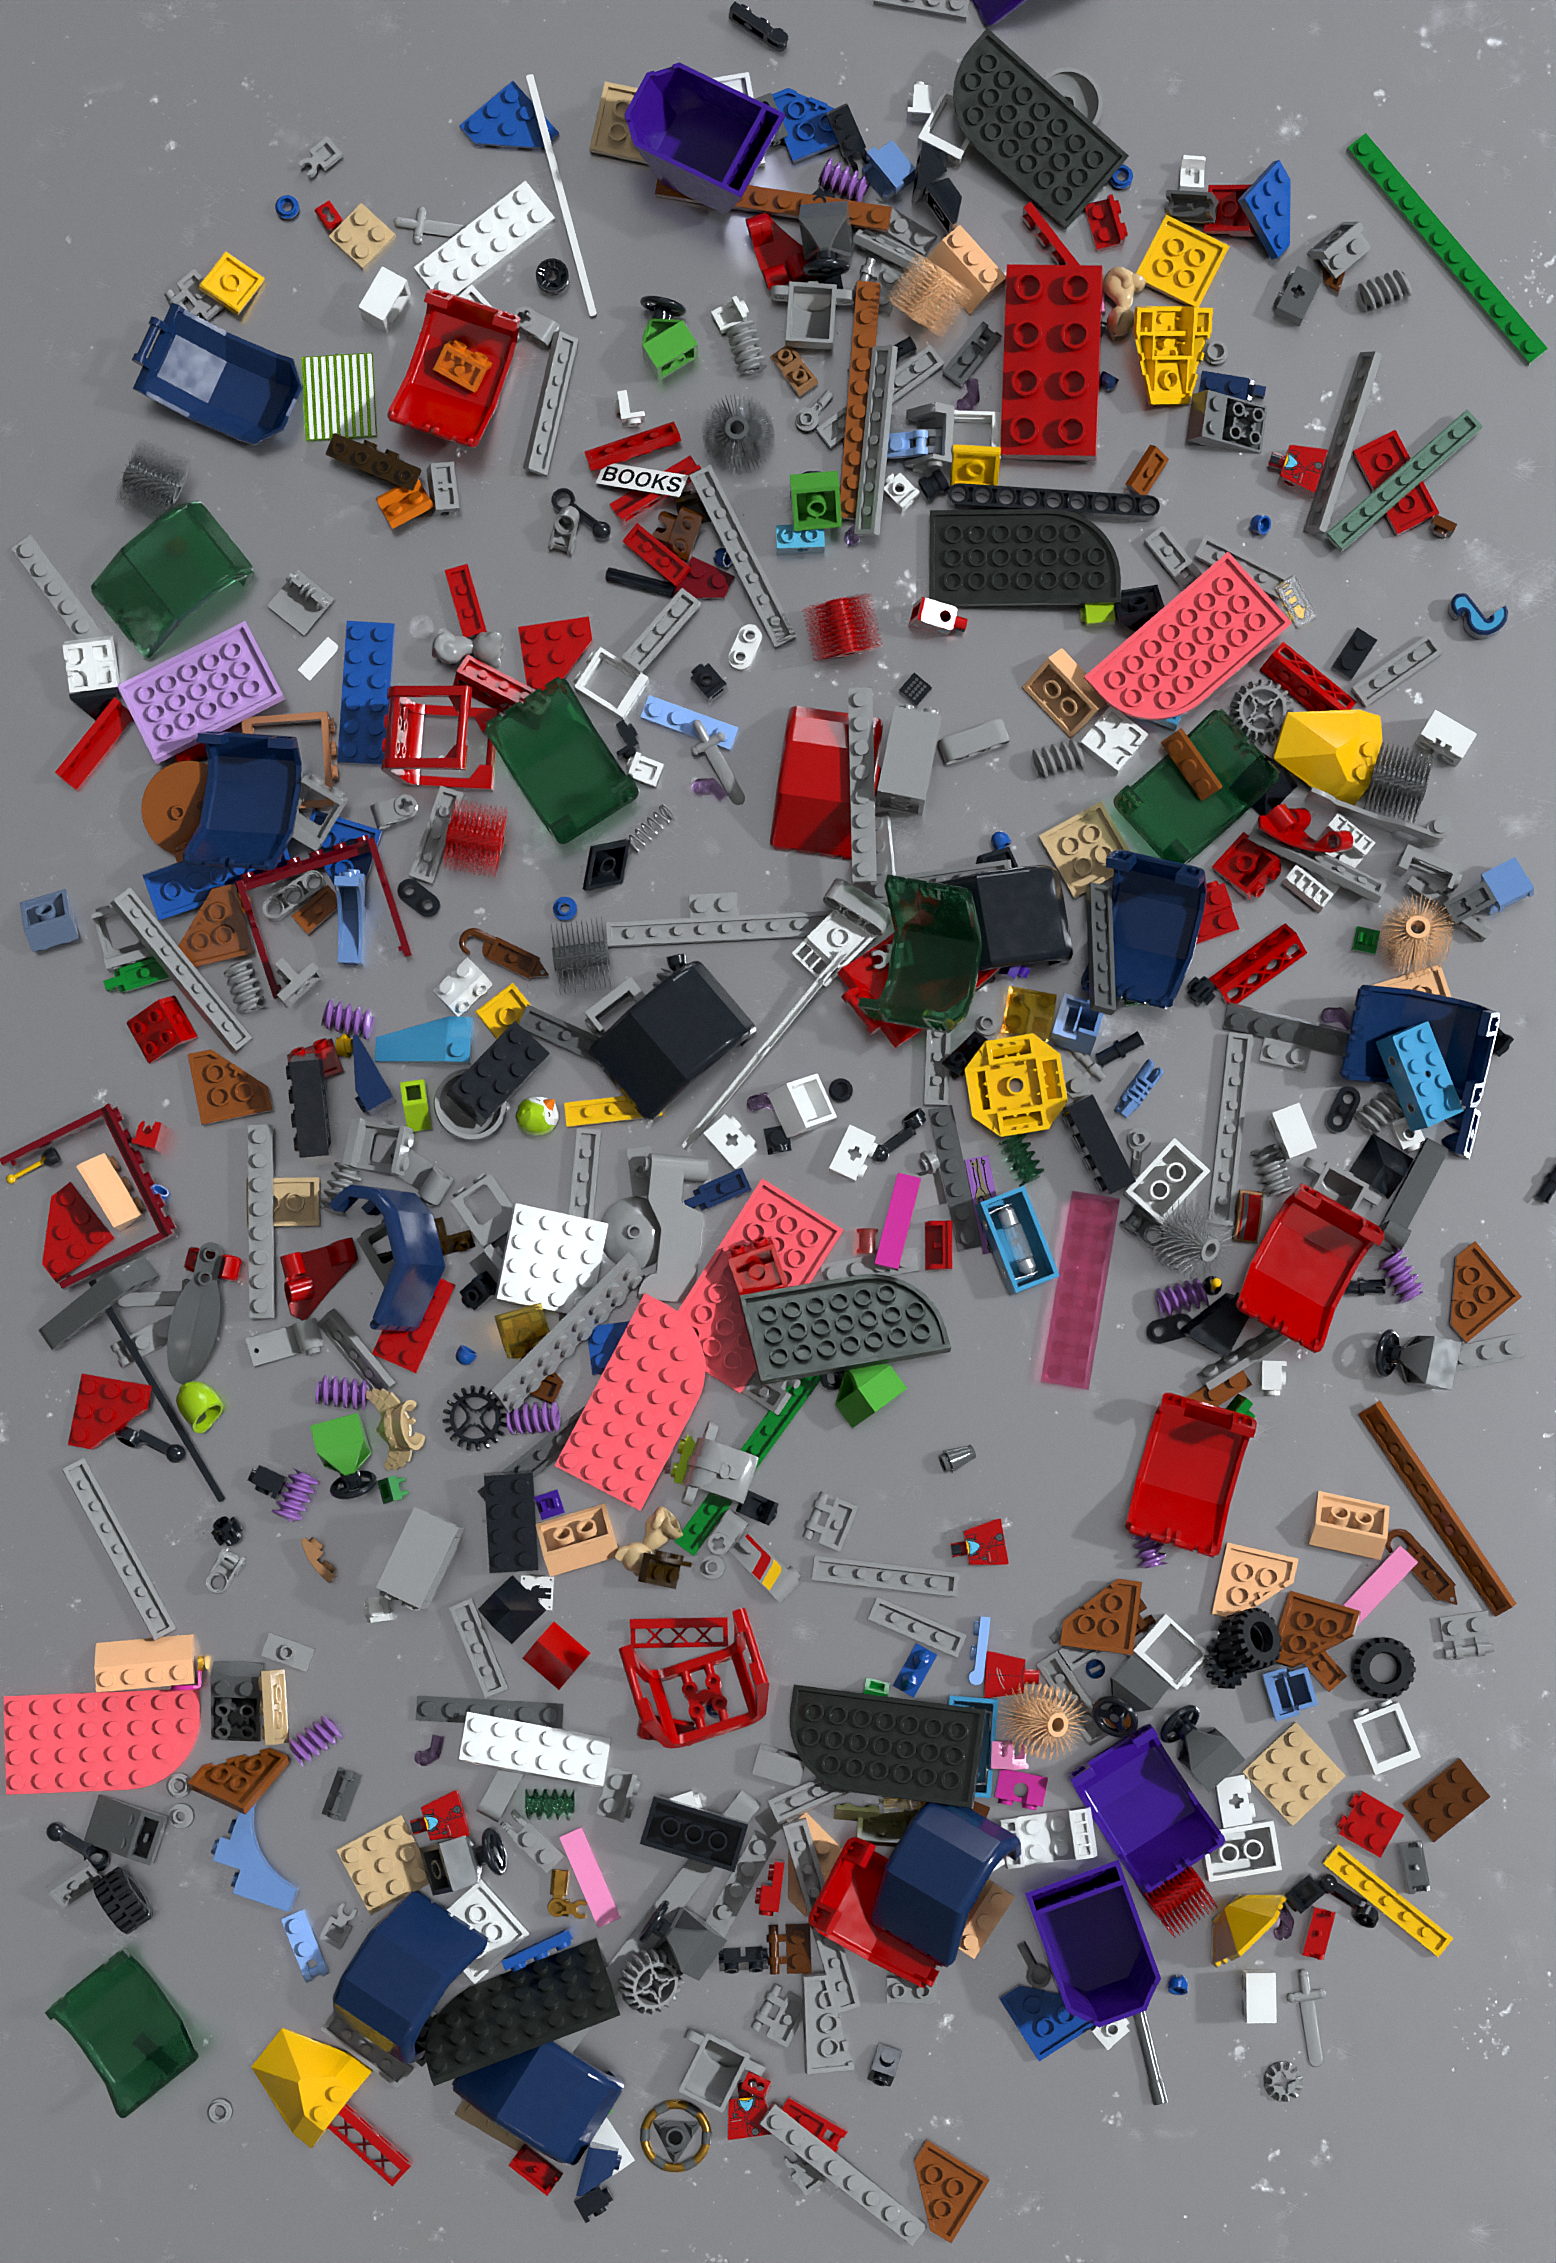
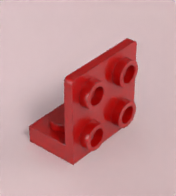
(161, 1028)

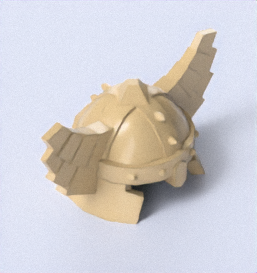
(395, 1427)

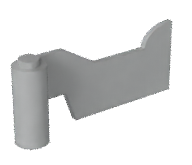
(1431, 834)
(678, 1225)

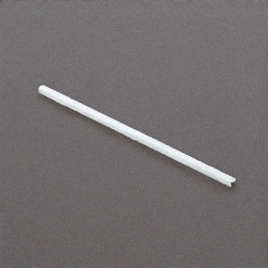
(561, 195)
(764, 1049)

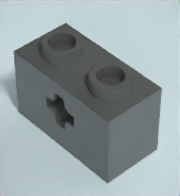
(1303, 282)

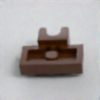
(680, 531)

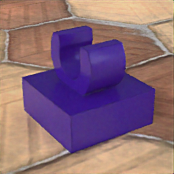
(1012, 971)
(549, 1504)

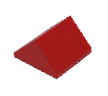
(556, 1655)

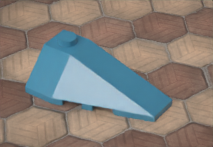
(434, 1042)

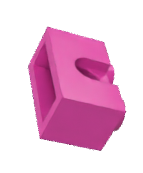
(1035, 1785)

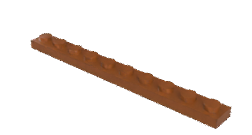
(787, 204)
(862, 341)
(1437, 1508)

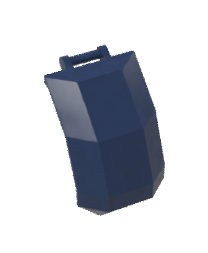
(216, 377)

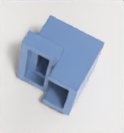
(888, 170)
(1507, 884)
(1076, 1025)
(1289, 1691)

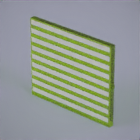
(339, 396)

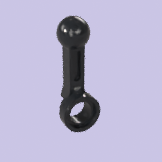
(600, 529)
(910, 1123)
(174, 1453)
(57, 1832)
(1364, 1914)

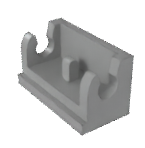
(442, 487)
(778, 1765)

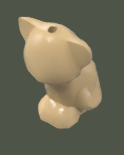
(1120, 286)
(659, 1529)

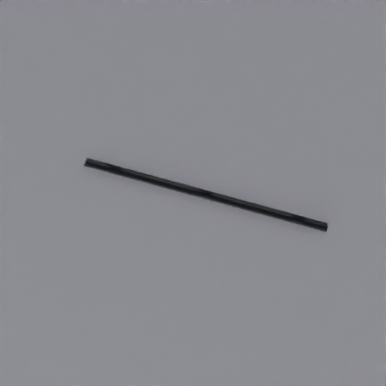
(163, 1401)

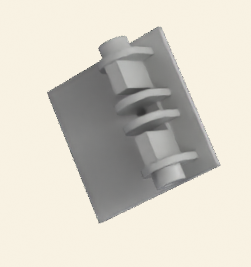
(300, 602)

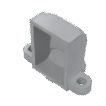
(811, 312)
(1340, 1185)
(718, 1469)
(715, 2070)

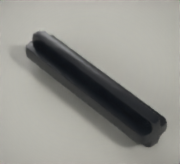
(640, 582)

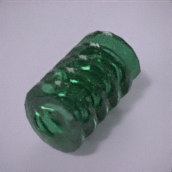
(1021, 1159)
(549, 1804)

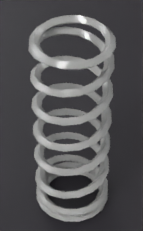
(663, 809)

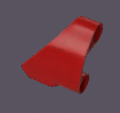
(776, 252)
(1283, 826)
(314, 1274)

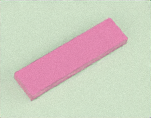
(1381, 1582)
(589, 1877)

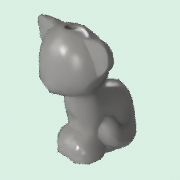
(452, 648)

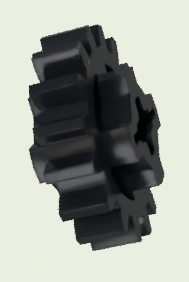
(1219, 1671)

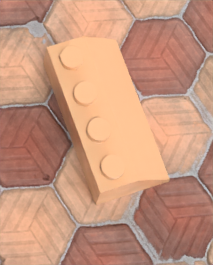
(145, 1663)

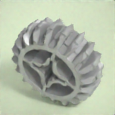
(1268, 720)
(642, 1978)

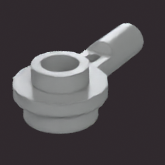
(807, 418)
(1138, 1140)
(1038, 1974)

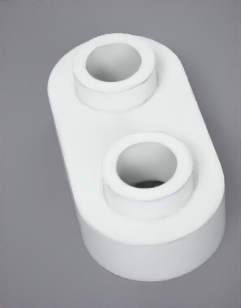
(746, 647)

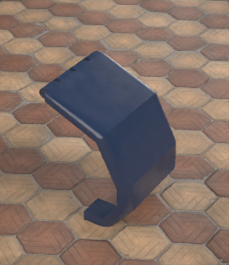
(247, 800)
(1154, 925)
(1461, 1029)
(414, 1250)
(938, 1877)
(404, 1973)
(544, 2099)

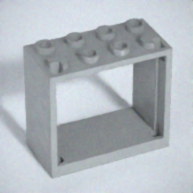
(908, 759)
(419, 1559)

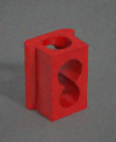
(328, 206)
(760, 2081)

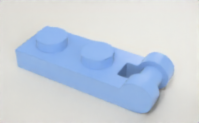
(901, 444)
(978, 1651)
(304, 1945)

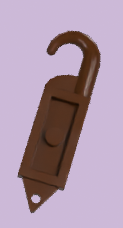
(505, 954)
(1426, 1569)

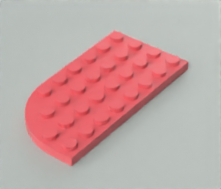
(1190, 645)
(638, 1405)
(97, 1739)

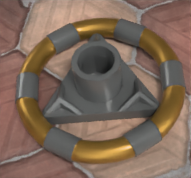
(675, 2136)

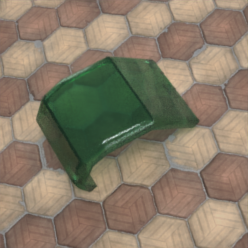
(169, 574)
(560, 761)
(1169, 810)
(931, 956)
(126, 2030)

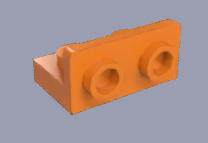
(462, 365)
(403, 504)

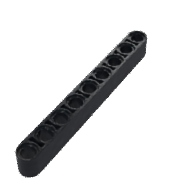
(1063, 496)

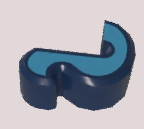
(1474, 620)

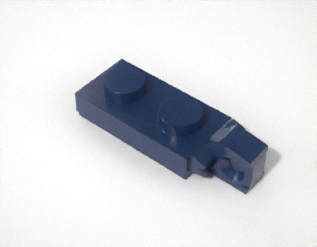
(1231, 385)
(719, 1190)

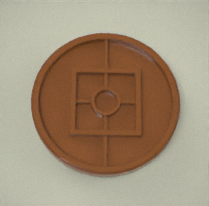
(174, 803)

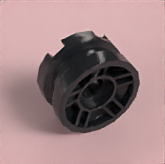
(553, 267)

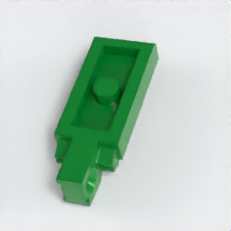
(136, 976)

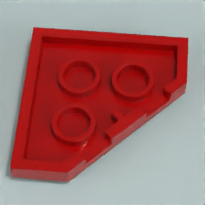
(553, 649)
(72, 1233)
(105, 1408)

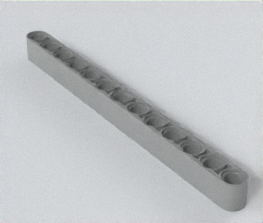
(677, 1894)

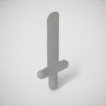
(423, 225)
(710, 747)
(159, 1298)
(1309, 2017)

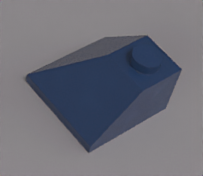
(598, 2166)

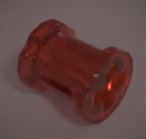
(867, 1241)

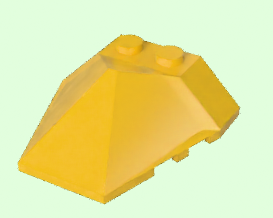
(1170, 349)
(1331, 750)
(1242, 1925)
(308, 2082)

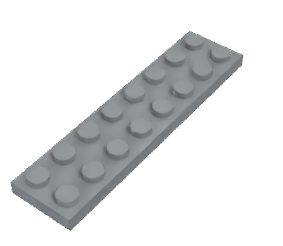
(568, 1333)

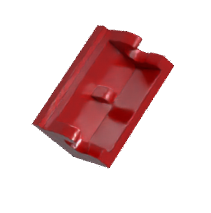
(150, 1138)
(938, 1245)
(1317, 1933)
(535, 2169)

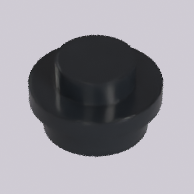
(840, 1090)

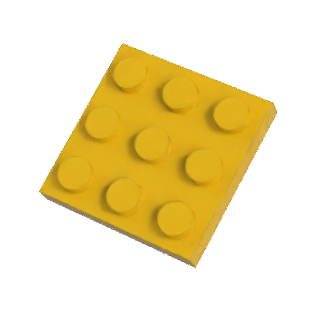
(1182, 262)

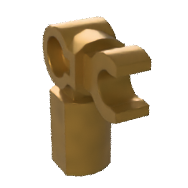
(558, 1888)

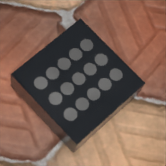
(915, 689)

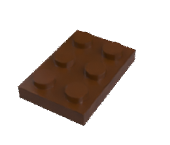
(1446, 1800)

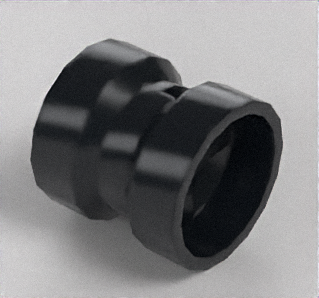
(933, 484)

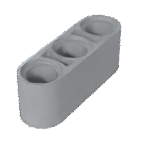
(973, 741)
(281, 897)
(858, 907)
(499, 1794)

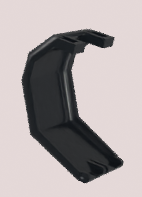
(1019, 916)
(671, 1038)

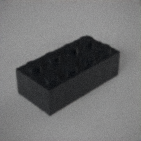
(497, 1073)
(310, 1105)
(1098, 1144)
(511, 1521)
(694, 1833)

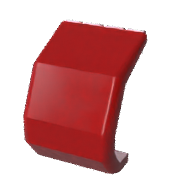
(433, 401)
(814, 783)
(1305, 1266)
(1189, 1474)
(846, 1909)

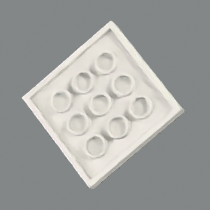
(550, 1258)

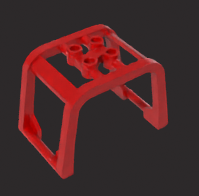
(405, 737)
(755, 1701)

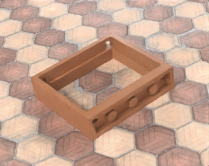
(329, 747)

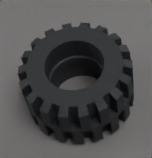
(1249, 1640)
(1404, 1672)
(122, 1900)

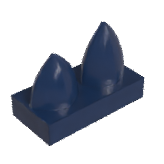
(1467, 1123)

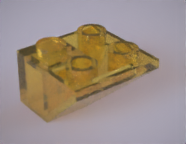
(1029, 1013)

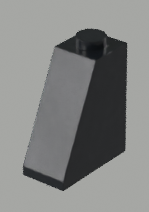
(1217, 1325)

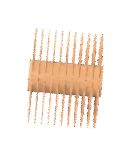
(929, 295)
(1416, 937)
(1041, 1720)

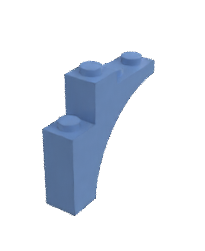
(351, 917)
(256, 1877)

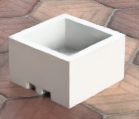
(384, 299)
(91, 663)
(1445, 737)
(1113, 740)
(802, 1105)
(1292, 1132)
(1258, 1995)

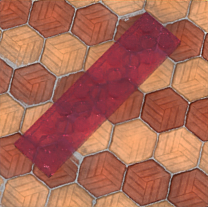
(1080, 1290)

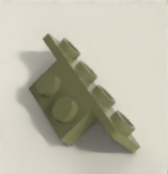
(875, 1827)

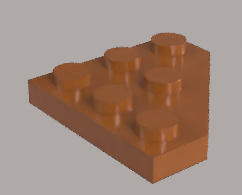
(218, 929)
(225, 1089)
(1478, 1292)
(1106, 1620)
(1312, 1627)
(240, 1779)
(947, 2189)

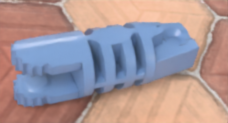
(1138, 1088)

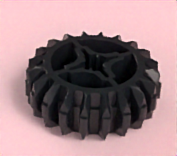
(461, 1402)

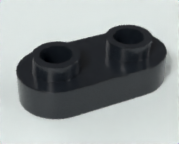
(418, 898)
(1342, 1109)
(1169, 1328)

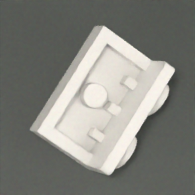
(462, 987)

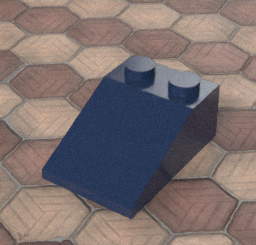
(369, 1083)

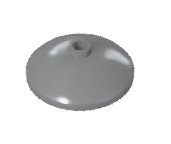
(1079, 90)
(455, 1120)
(623, 1217)

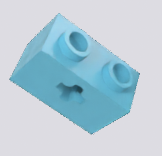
(800, 541)

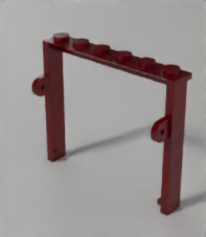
(295, 867)
(142, 1179)

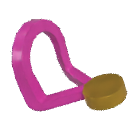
(199, 1678)

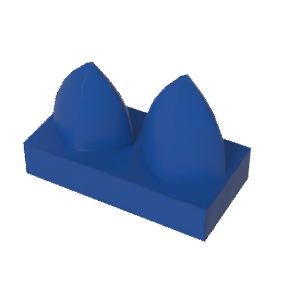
(914, 1670)

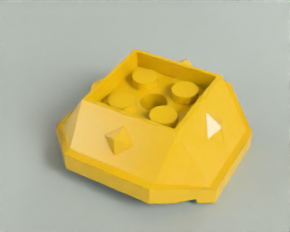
(1042, 1088)

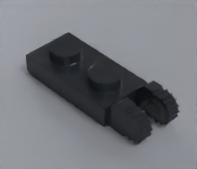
(758, 26)
(847, 134)

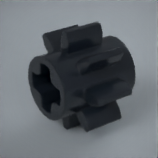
(1201, 990)
(226, 1531)

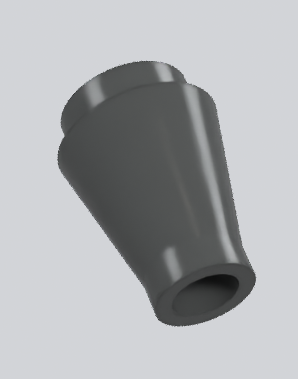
(955, 1458)

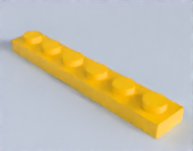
(1387, 1900)

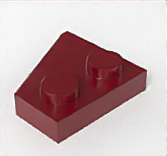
(705, 581)

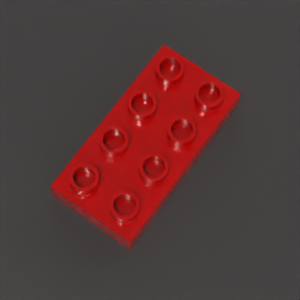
(1051, 362)

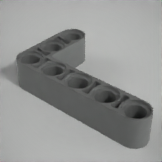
(1411, 1194)
(97, 1300)

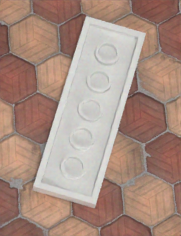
(485, 241)
(534, 1749)

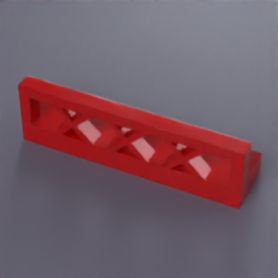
(638, 502)
(488, 679)
(1302, 686)
(95, 744)
(1256, 961)
(679, 1623)
(376, 2139)

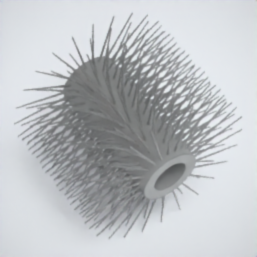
(1191, 1240)

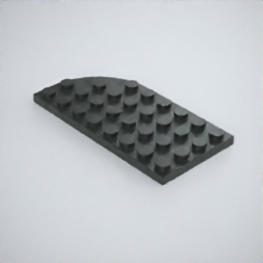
(1031, 130)
(1020, 559)
(840, 1326)
(889, 1744)
(520, 2012)

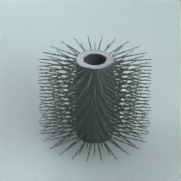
(738, 424)
(152, 481)
(1398, 782)
(580, 955)

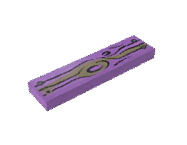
(981, 1189)

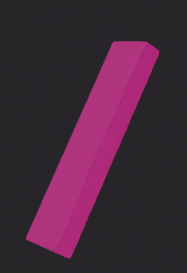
(897, 1221)

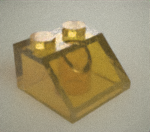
(522, 1329)

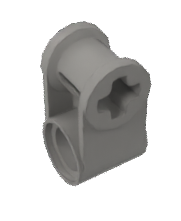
(537, 327)
(564, 534)
(389, 812)
(728, 1529)
(225, 1570)

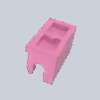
(1003, 1756)

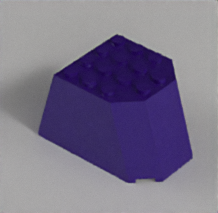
(700, 134)
(1095, 1944)

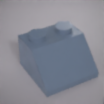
(48, 920)

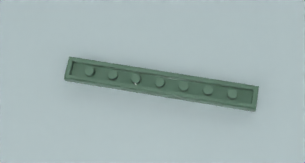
(1404, 480)

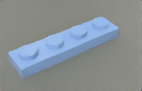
(682, 719)

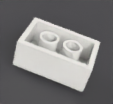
(1166, 1181)
(1245, 1852)

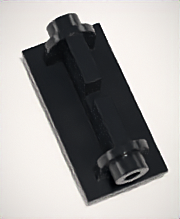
(963, 1054)
(734, 1962)

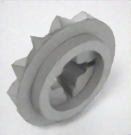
(1274, 2074)

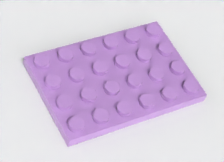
(200, 692)

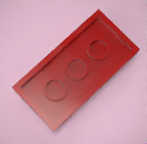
(1379, 462)
(409, 1348)

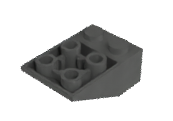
(1226, 422)
(235, 1701)
(126, 1830)

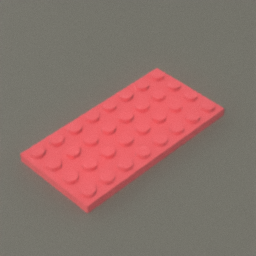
(713, 1303)

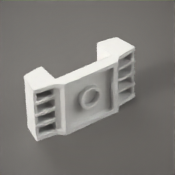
(1311, 886)
(826, 942)
(1052, 1837)

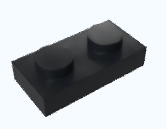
(1354, 654)

